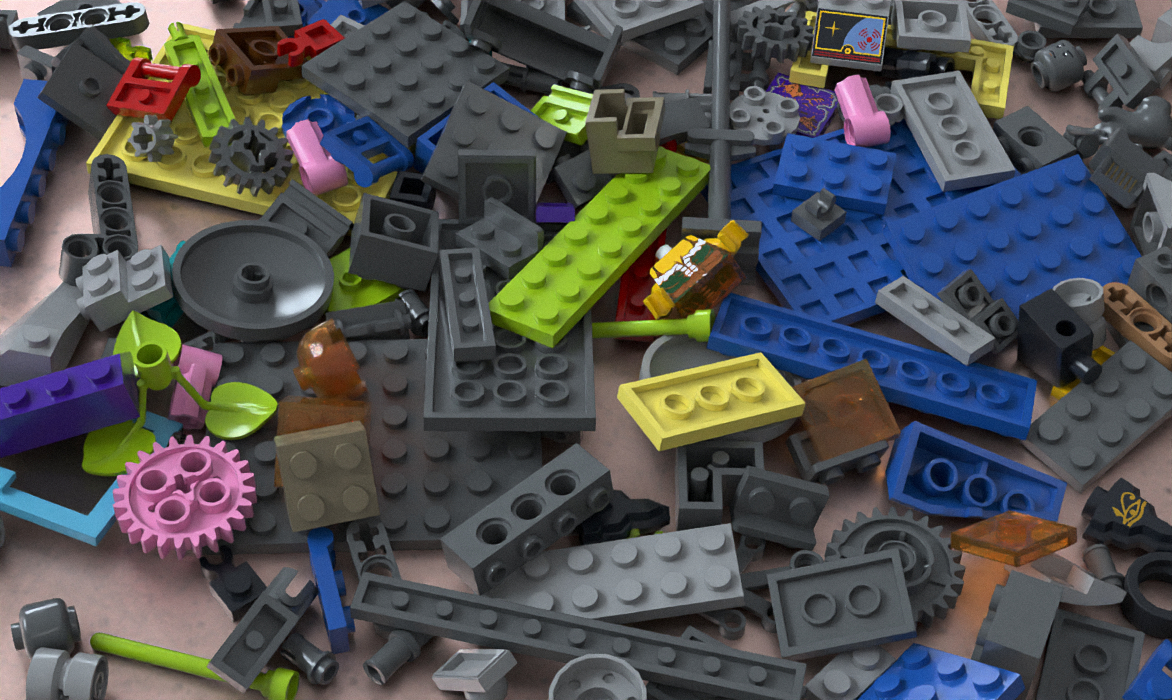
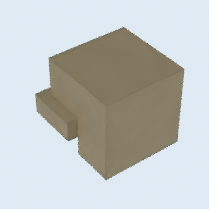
(623, 132)

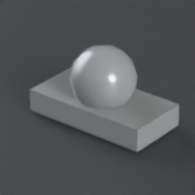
(476, 673)

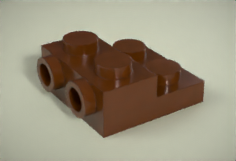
(252, 58)

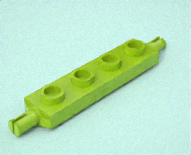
(207, 99)

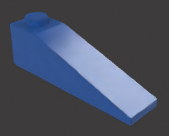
(963, 480)

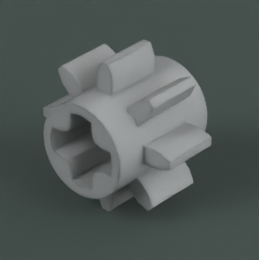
(162, 138)

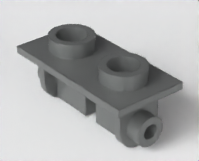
(374, 321)

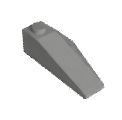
(42, 337)

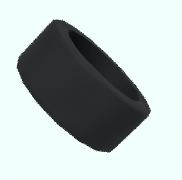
(1135, 607)

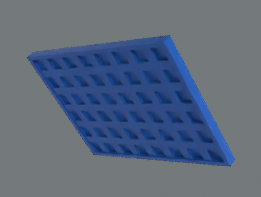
(846, 268)

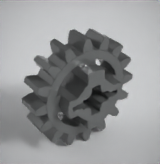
(774, 34)
(250, 154)

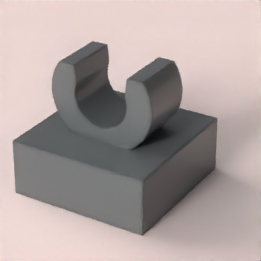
(819, 215)

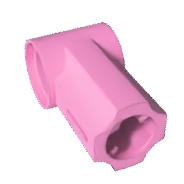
(863, 122)
(317, 167)
(202, 371)

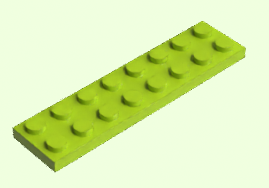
(596, 248)

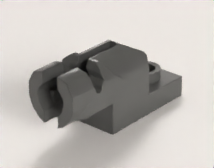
(261, 631)

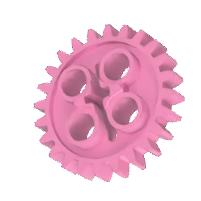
(184, 497)

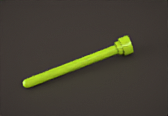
(695, 326)
(274, 684)

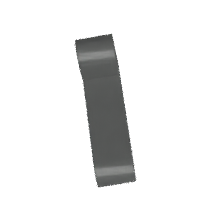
(110, 216)

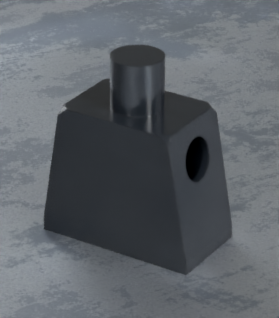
(1055, 341)

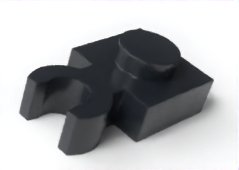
(232, 586)

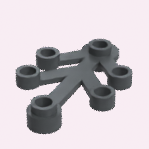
(755, 581)

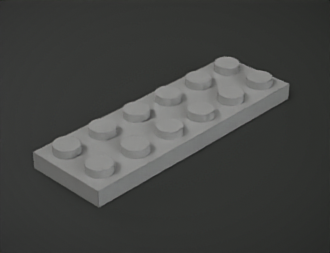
(632, 577)

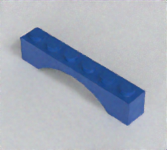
(44, 133)

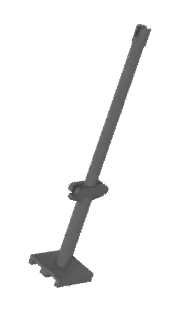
(721, 147)

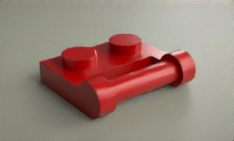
(139, 97)

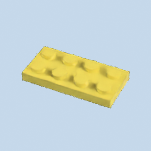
(710, 401)

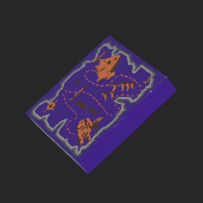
(816, 104)

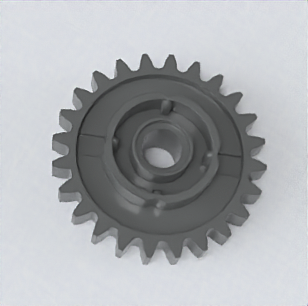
(928, 561)

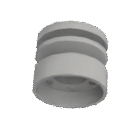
(597, 679)

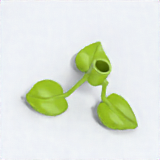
(232, 414)

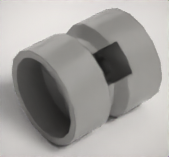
(1087, 301)
(60, 677)

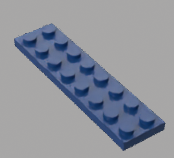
(904, 371)

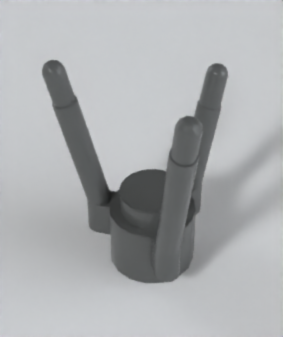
(1086, 140)

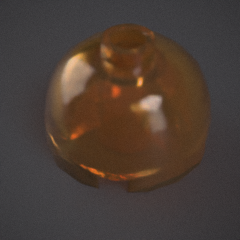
(328, 364)

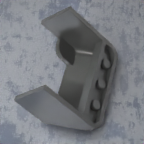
(542, 42)

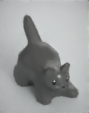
(1146, 126)

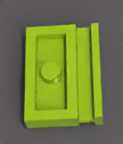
(567, 111)

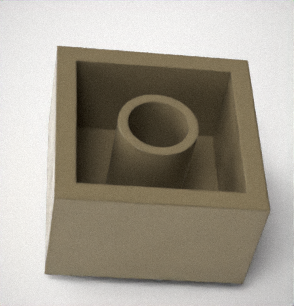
(327, 476)

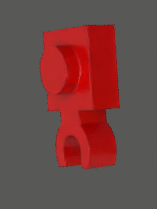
(308, 42)

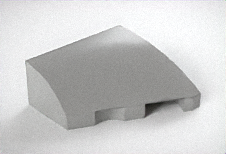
(1078, 583)

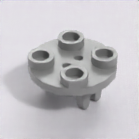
(765, 115)

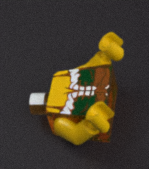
(696, 273)

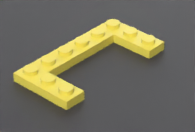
(986, 59)

